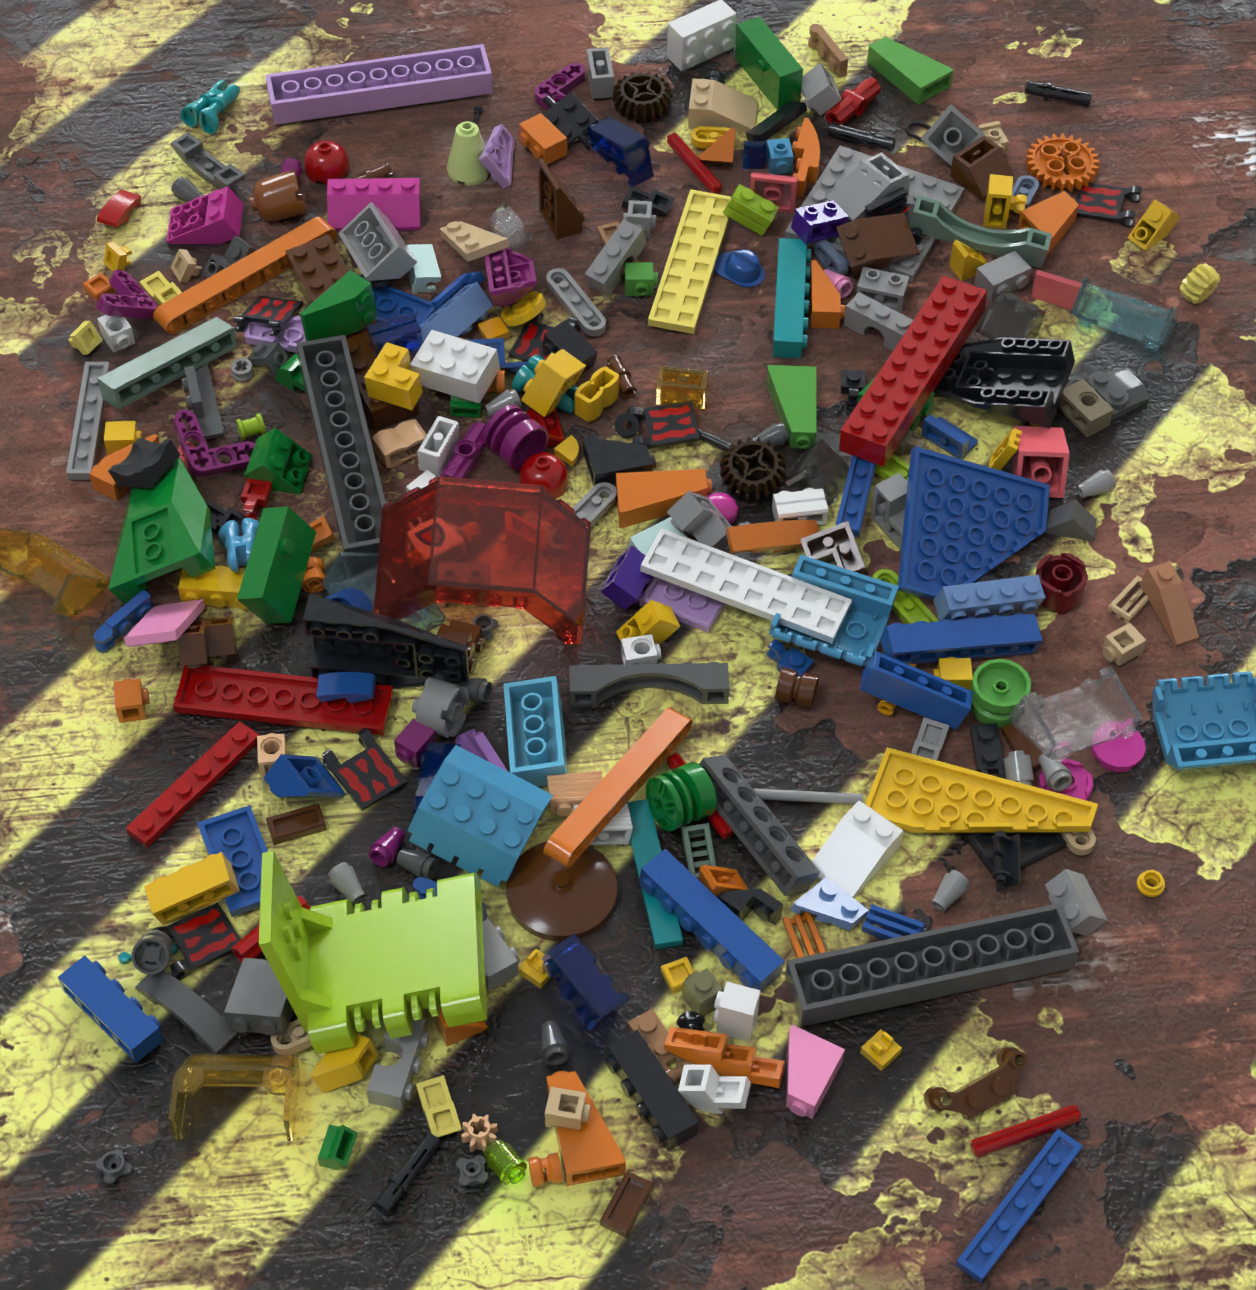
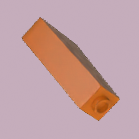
(652, 493)
(588, 1152)

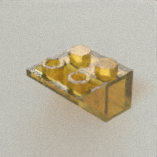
(682, 385)

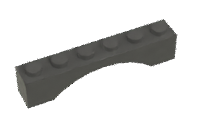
(701, 681)

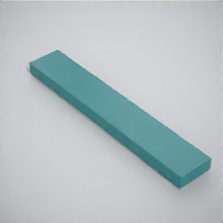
(645, 847)

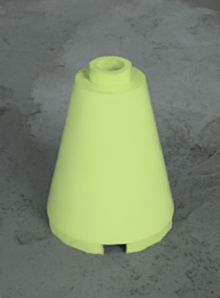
(465, 154)

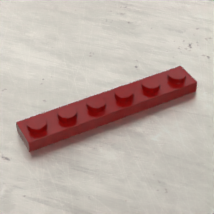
(192, 784)

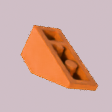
(824, 300)
(103, 481)

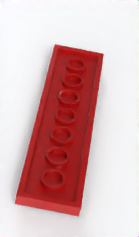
(277, 700)

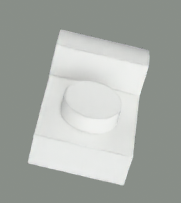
(710, 1092)

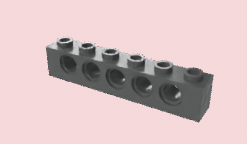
(759, 828)

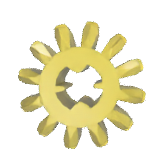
(1199, 283)

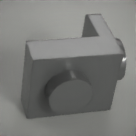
(268, 354)

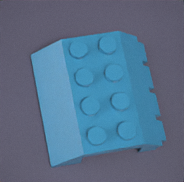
(864, 622)
(1206, 722)
(478, 815)

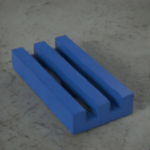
(892, 921)

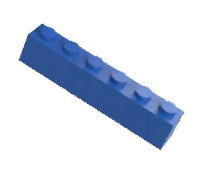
(962, 638)
(711, 921)

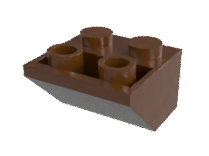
(975, 164)

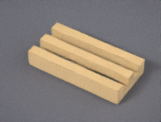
(1122, 612)

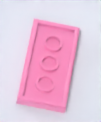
(164, 623)

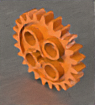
(1048, 166)

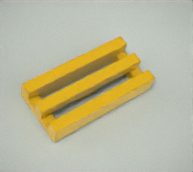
(1005, 450)

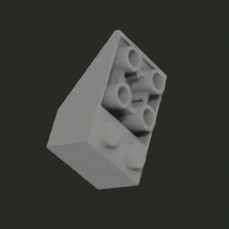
(868, 183)

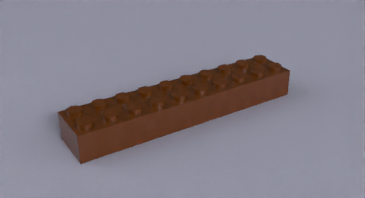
(315, 270)

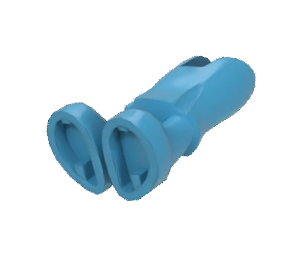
(238, 546)

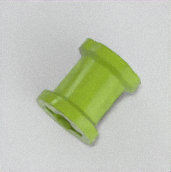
(250, 426)

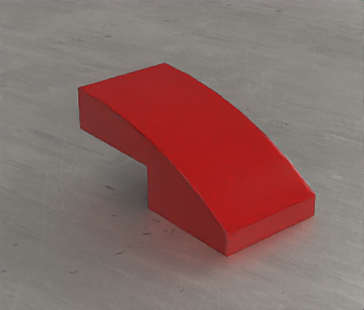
(117, 208)

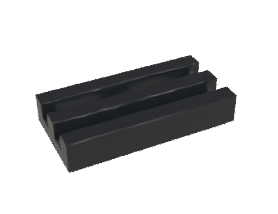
(887, 205)

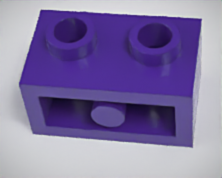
(818, 221)
(626, 580)

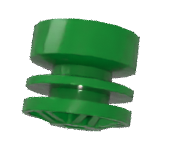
(681, 796)

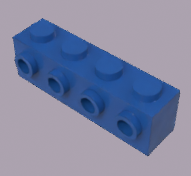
(916, 690)
(110, 1008)

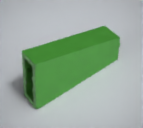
(909, 70)
(795, 401)

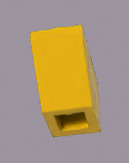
(1154, 225)
(651, 619)
(345, 1065)

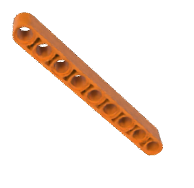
(237, 278)
(617, 787)

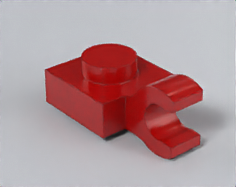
(255, 494)

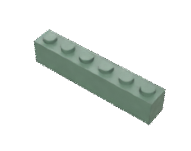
(167, 362)

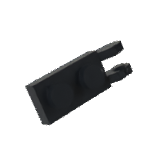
(987, 749)

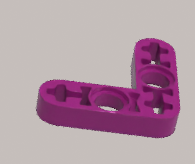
(571, 75)
(132, 300)
(208, 456)

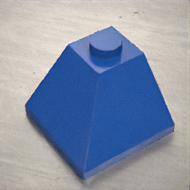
(302, 778)

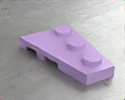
(498, 155)
(291, 334)

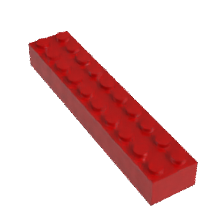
(912, 371)

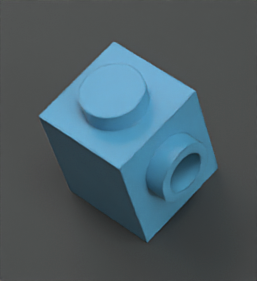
(779, 156)

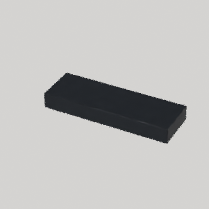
(776, 121)

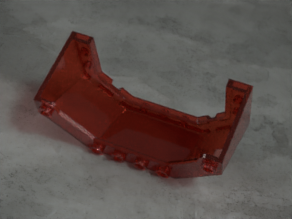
(484, 548)

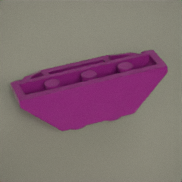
(509, 276)

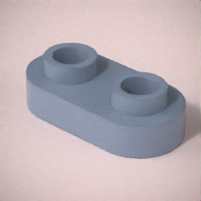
(1027, 186)
(830, 257)

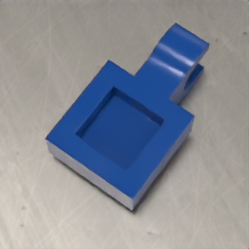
(793, 659)

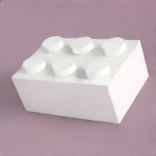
(701, 35)
(456, 366)

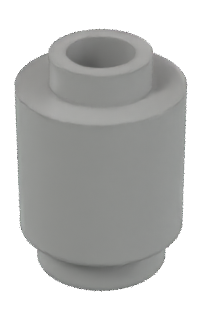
(1019, 767)

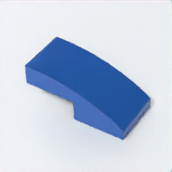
(348, 685)

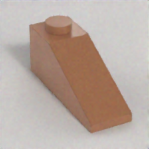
(1170, 603)

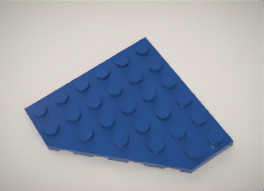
(963, 521)

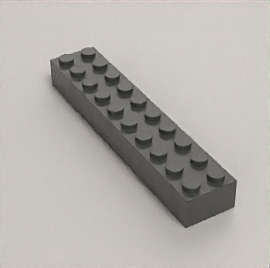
(343, 442)
(930, 964)

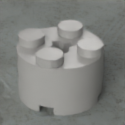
(441, 707)

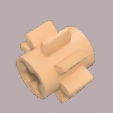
(479, 1132)

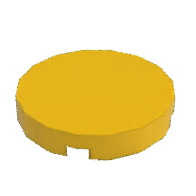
(524, 309)

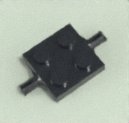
(570, 119)

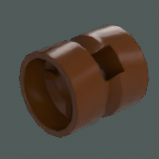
(792, 686)

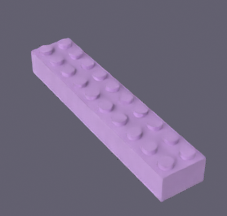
(379, 84)

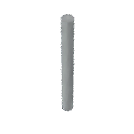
(809, 796)

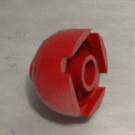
(326, 161)
(545, 470)

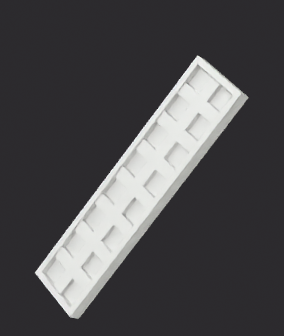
(746, 585)

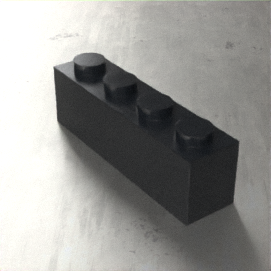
(651, 1090)

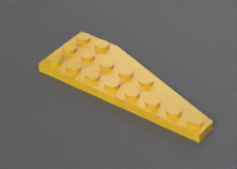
(947, 798)

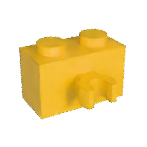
(1000, 201)

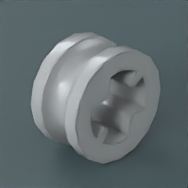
(242, 376)

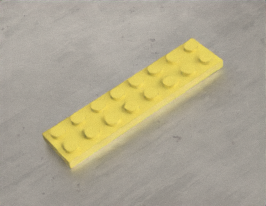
(690, 263)

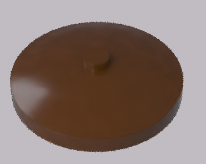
(558, 899)

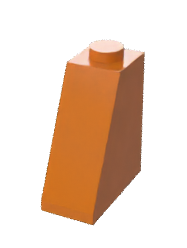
(1051, 216)

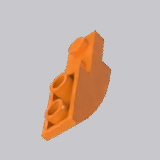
(806, 156)

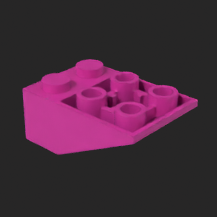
(206, 219)

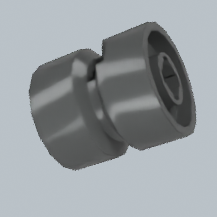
(152, 952)

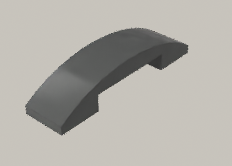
(204, 164)
(188, 1008)

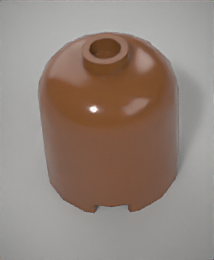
(278, 197)

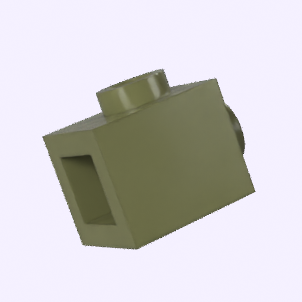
(701, 991)

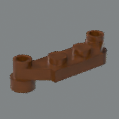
(983, 1091)

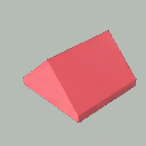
(776, 188)
(1055, 289)

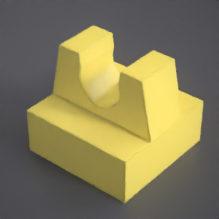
(85, 338)

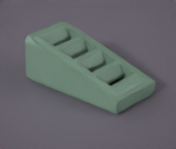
(697, 831)

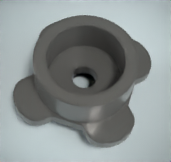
(487, 621)
(113, 1157)
(472, 1179)

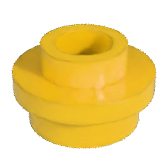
(1154, 878)

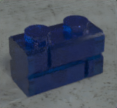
(400, 331)

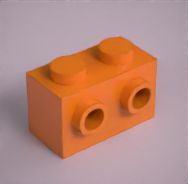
(542, 139)

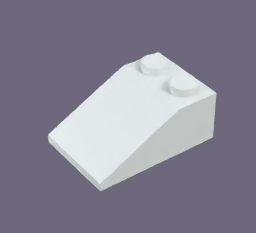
(857, 849)

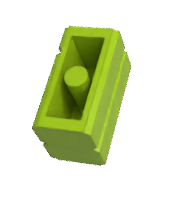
(750, 209)

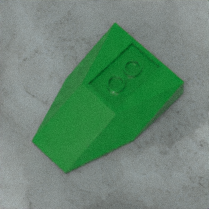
(162, 532)

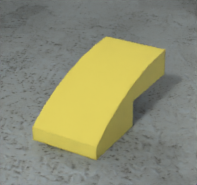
(159, 288)
(438, 1107)

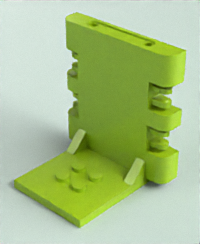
(377, 962)

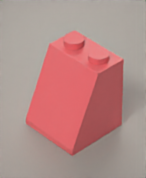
(1042, 457)

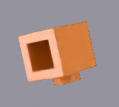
(130, 700)

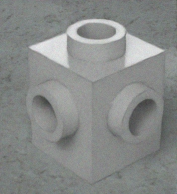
(641, 216)

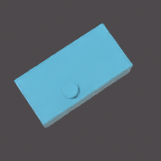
(535, 729)

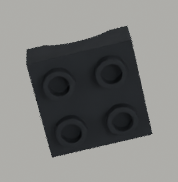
(145, 463)

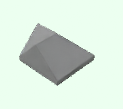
(951, 134)

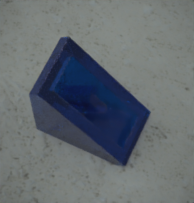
(753, 154)

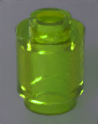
(505, 1162)

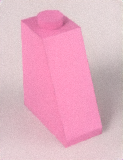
(810, 1070)

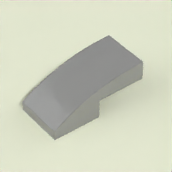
(930, 739)

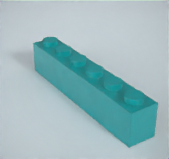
(789, 300)

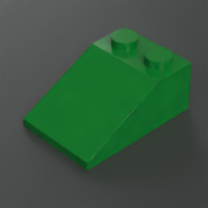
(341, 309)

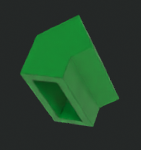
(464, 408)
(337, 1147)

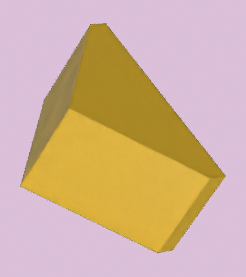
(965, 260)

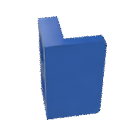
(948, 436)

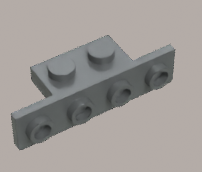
(202, 400)

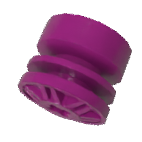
(514, 436)

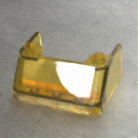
(51, 569)
(275, 1072)

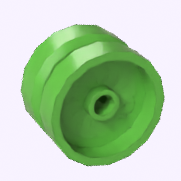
(997, 690)

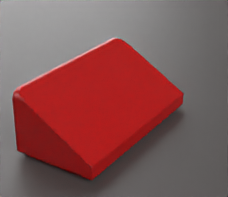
(551, 424)

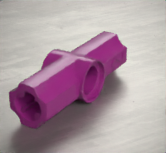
(465, 453)

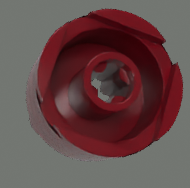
(1062, 581)

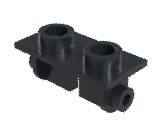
(1007, 860)

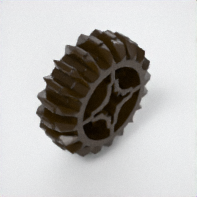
(642, 97)
(758, 480)

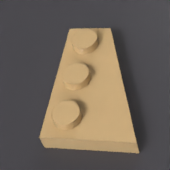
(472, 241)

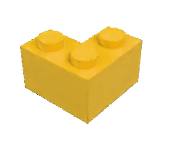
(392, 378)
(551, 381)

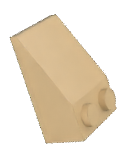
(720, 106)

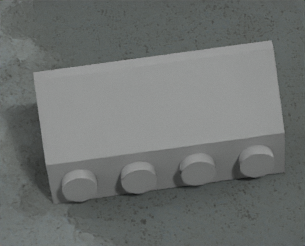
(377, 245)

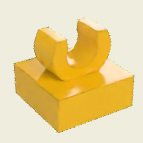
(116, 257)
(533, 969)
(881, 1050)

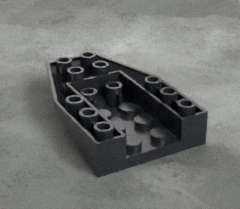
(1011, 377)
(379, 645)

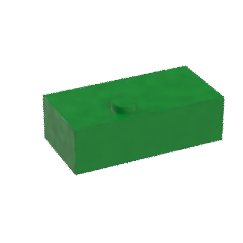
(768, 62)
(276, 565)

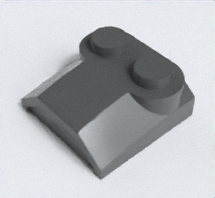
(1120, 390)

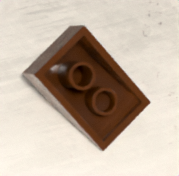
(557, 204)
(876, 242)

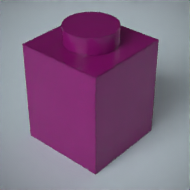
(413, 742)

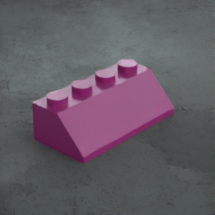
(393, 196)

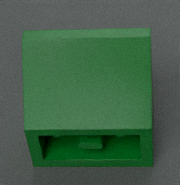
(279, 461)

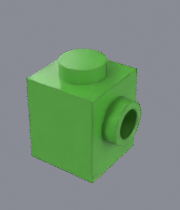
(640, 279)

